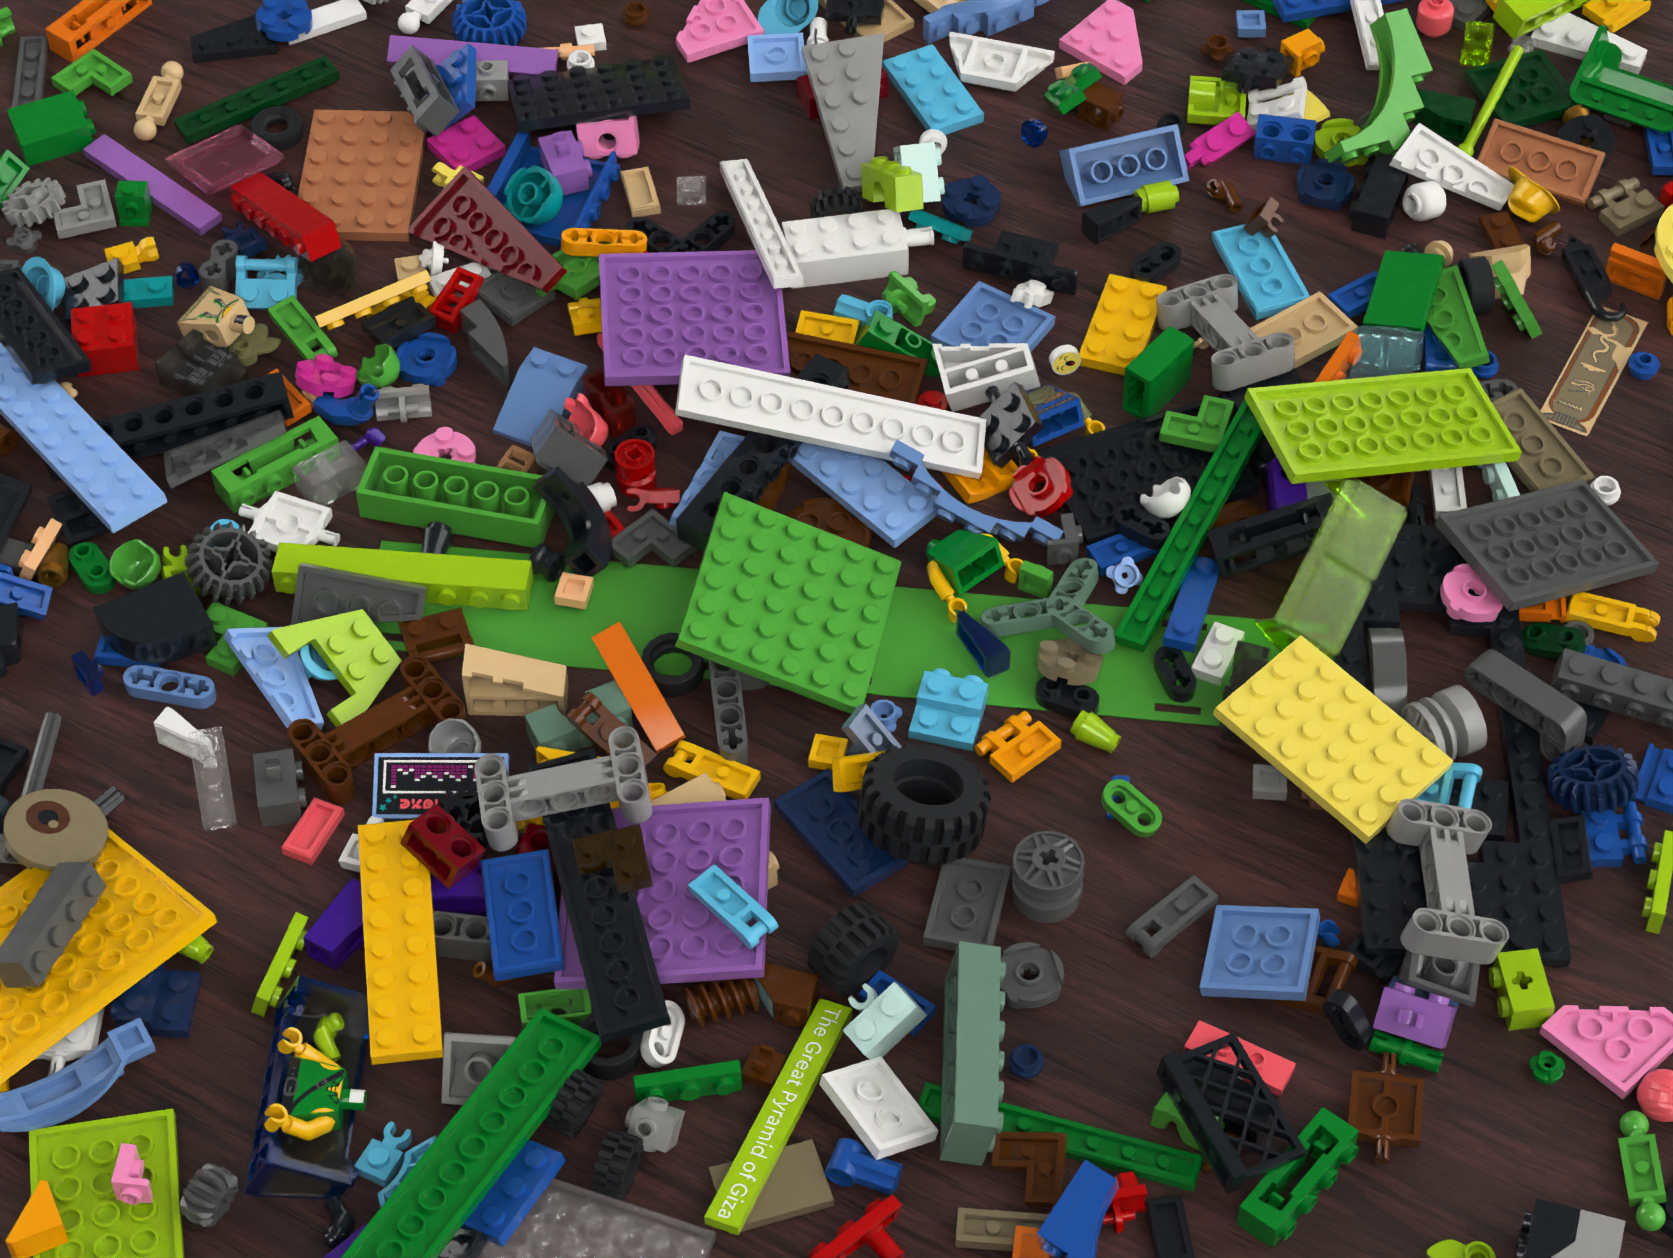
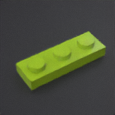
(1659, 882)
(281, 966)

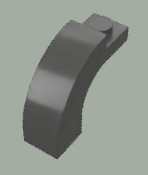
(1387, 666)

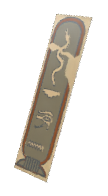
(1592, 372)

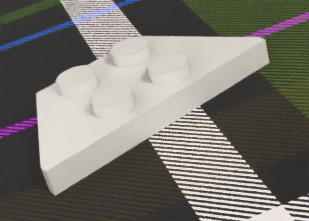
(997, 62)

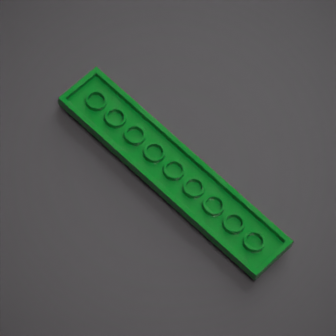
(478, 1142)

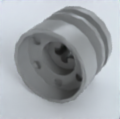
(1449, 721)

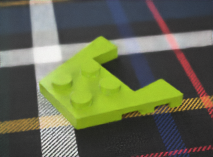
(351, 650)

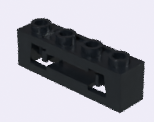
(1271, 535)

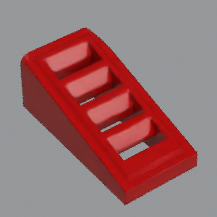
(448, 317)

